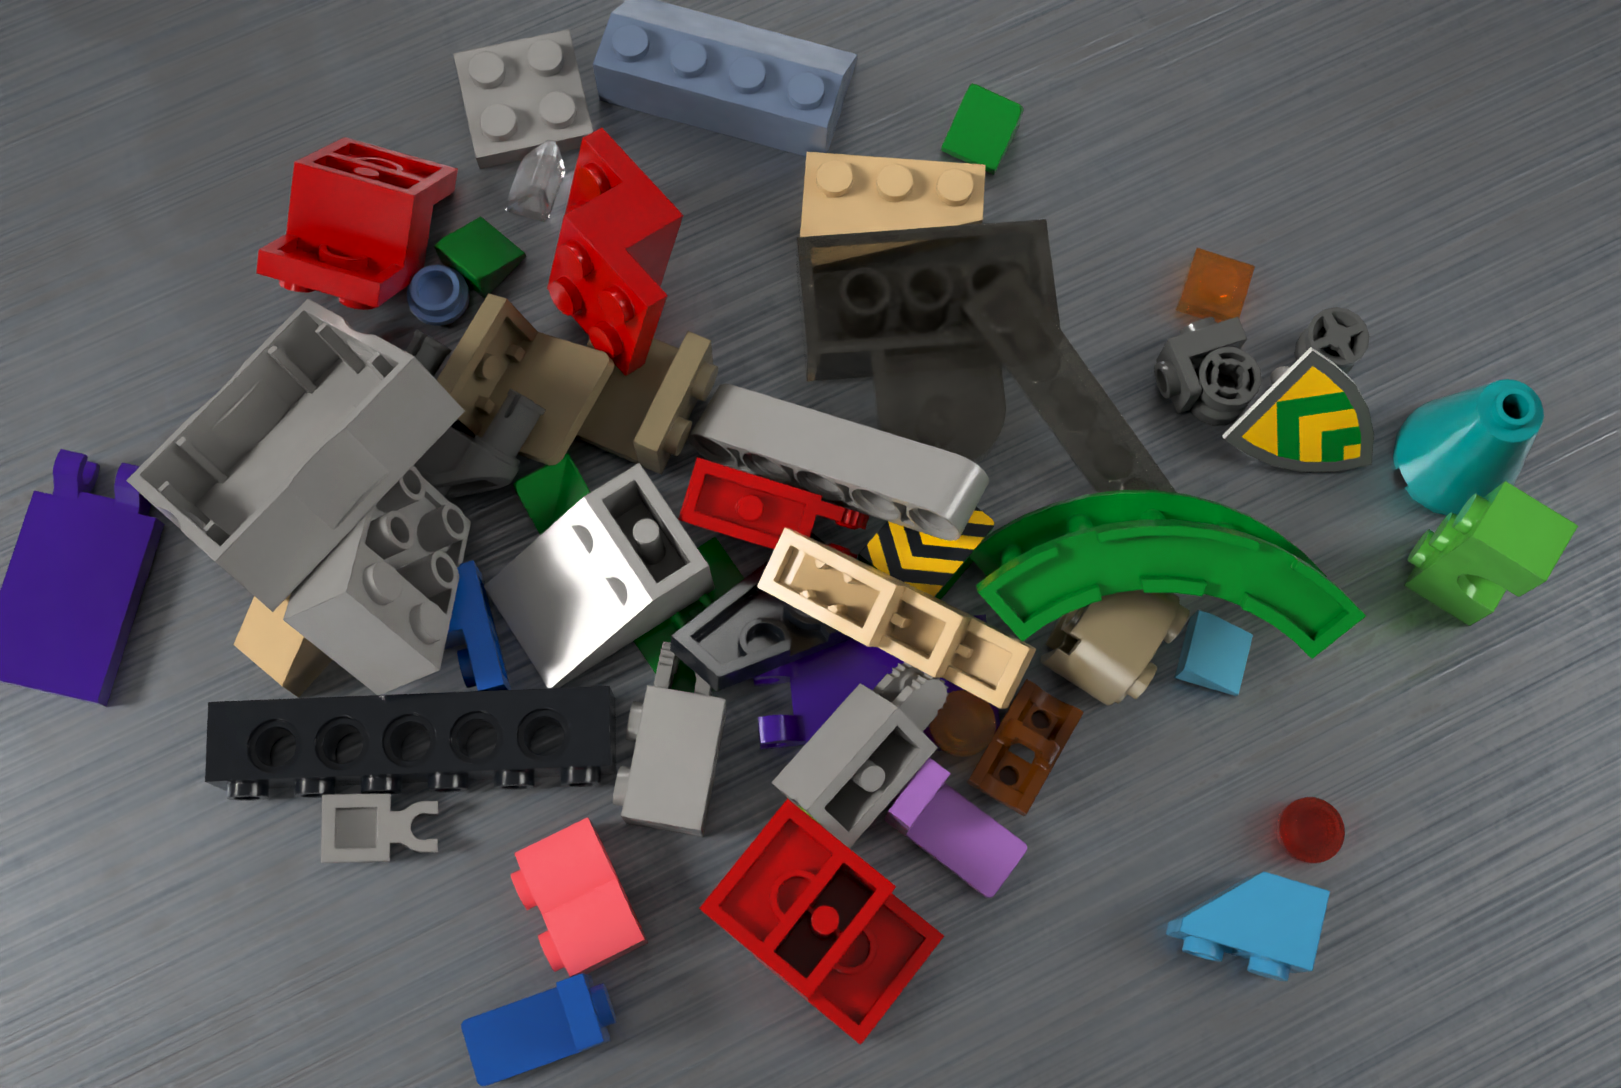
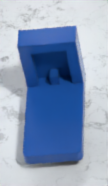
(538, 1029)

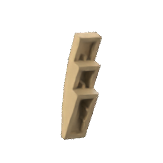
(896, 618)

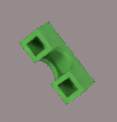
(1488, 549)

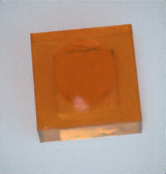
(1214, 286)

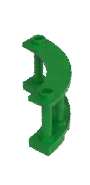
(1157, 544)

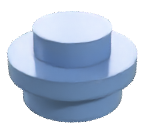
(438, 295)

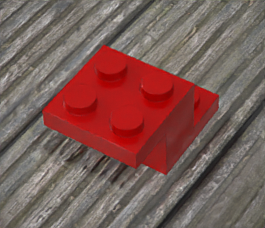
(356, 222)
(614, 252)
(822, 921)

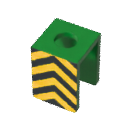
(923, 559)

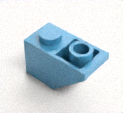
(1258, 919)

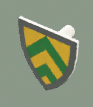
(1307, 420)

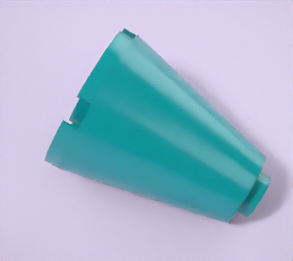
(1467, 443)

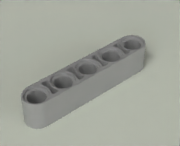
(841, 461)

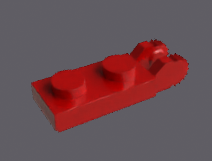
(757, 507)

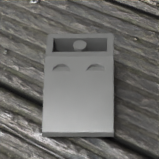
(599, 578)
(387, 588)

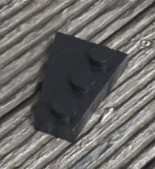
(749, 635)

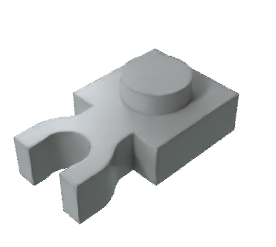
(363, 827)

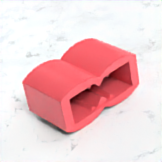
(578, 898)

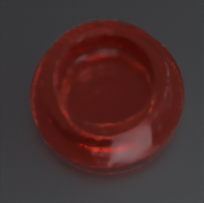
(1310, 830)

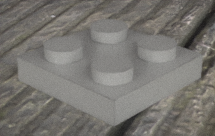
(522, 97)

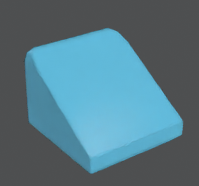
(1214, 653)

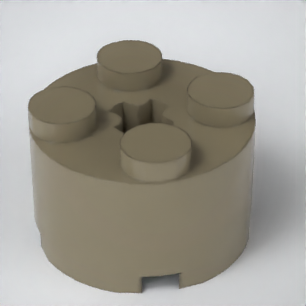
(1111, 642)

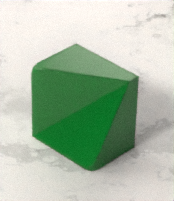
(551, 492)

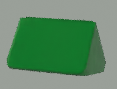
(983, 128)
(480, 255)

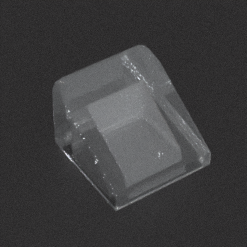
(537, 182)

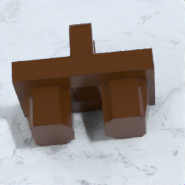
(1037, 723)

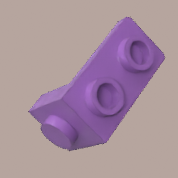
(955, 830)

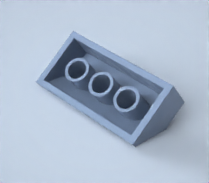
(723, 76)

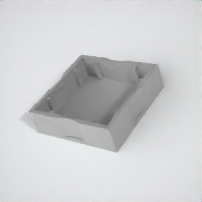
(296, 449)

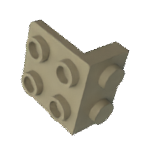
(507, 353)
(649, 410)

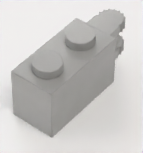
(865, 752)
(673, 754)

